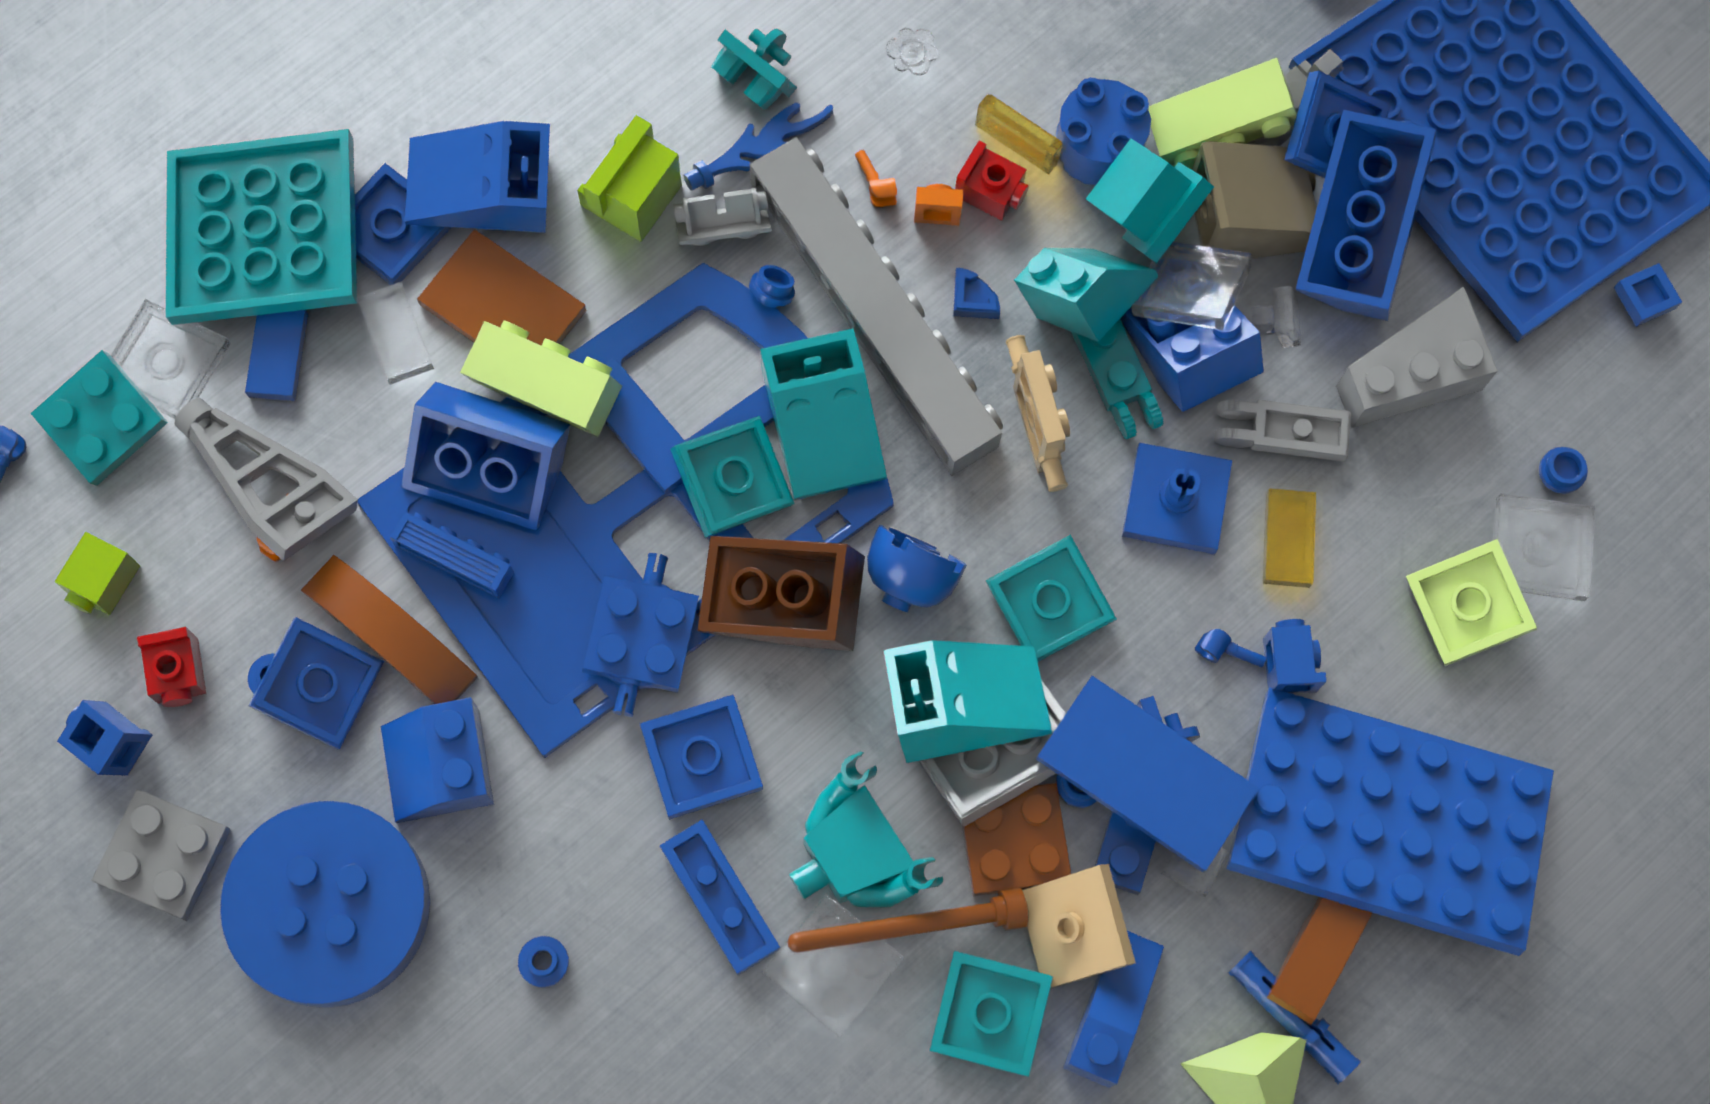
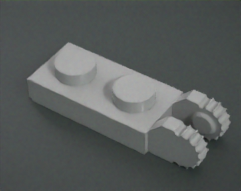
(1287, 429)

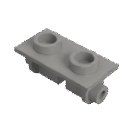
(743, 217)

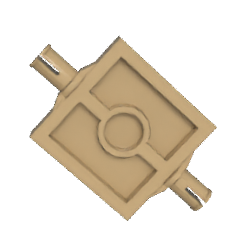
(1042, 420)

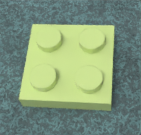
(1471, 602)

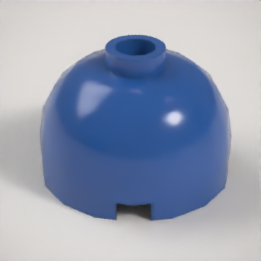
(911, 570)

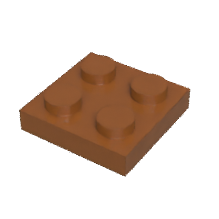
(1018, 843)

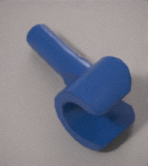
(11, 448)
(1217, 641)

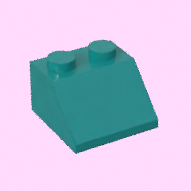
(1082, 288)

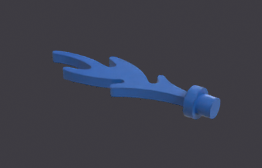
(754, 146)

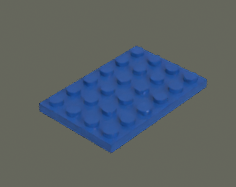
(1393, 821)

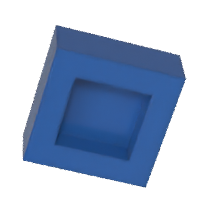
(1647, 294)

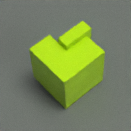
(633, 181)

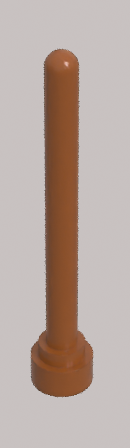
(1004, 910)

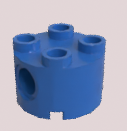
(1097, 126)

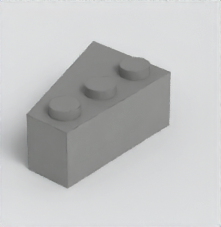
(1420, 365)

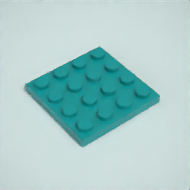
(260, 227)

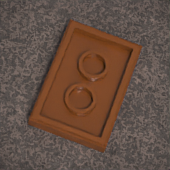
(494, 286)

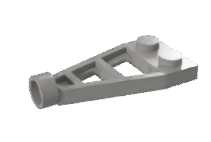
(293, 520)

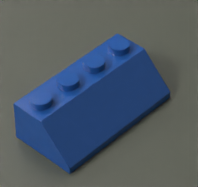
(1366, 214)

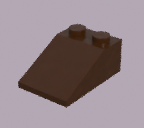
(782, 591)

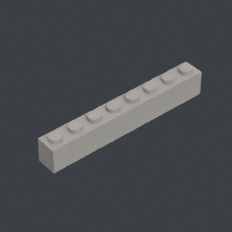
(876, 306)

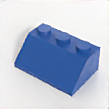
(484, 455)

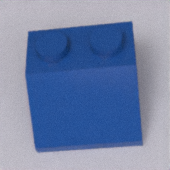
(437, 761)

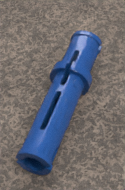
(1319, 1040)

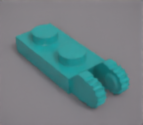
(1119, 378)

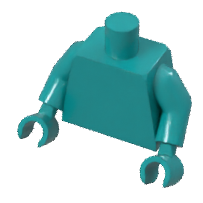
(857, 847)

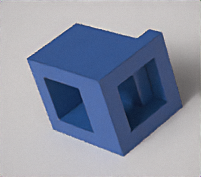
(1292, 658)
(103, 738)

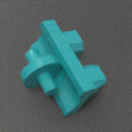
(737, 56)

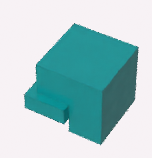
(1149, 198)

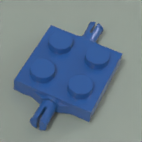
(640, 634)

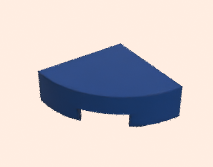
(974, 297)

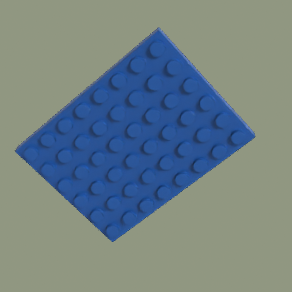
(1543, 148)

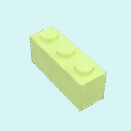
(1227, 110)
(542, 376)

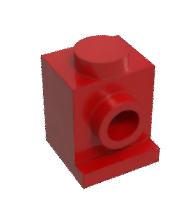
(988, 195)
(186, 680)

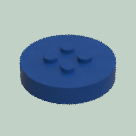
(325, 904)

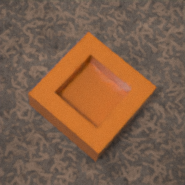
(938, 205)

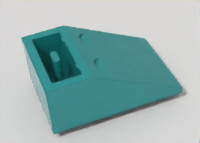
(823, 413)
(964, 696)

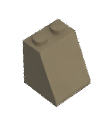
(1256, 200)

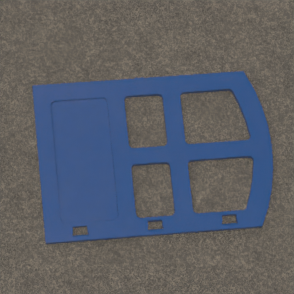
(540, 627)

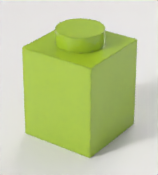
(96, 575)

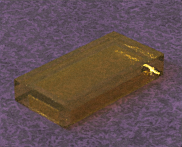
(1018, 133)
(1289, 538)

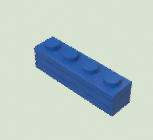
(452, 554)

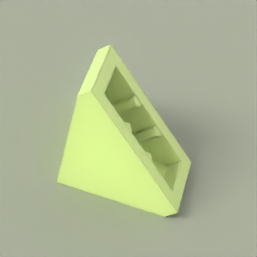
(1250, 1070)

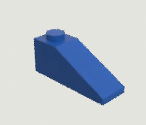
(1114, 1016)

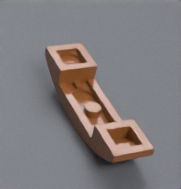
(389, 631)

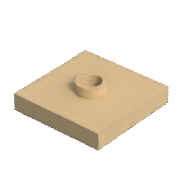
(1077, 926)

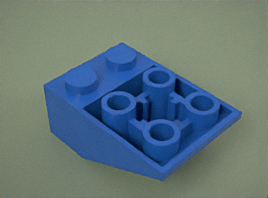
(480, 177)
(1197, 360)

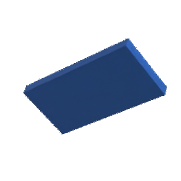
(1147, 774)

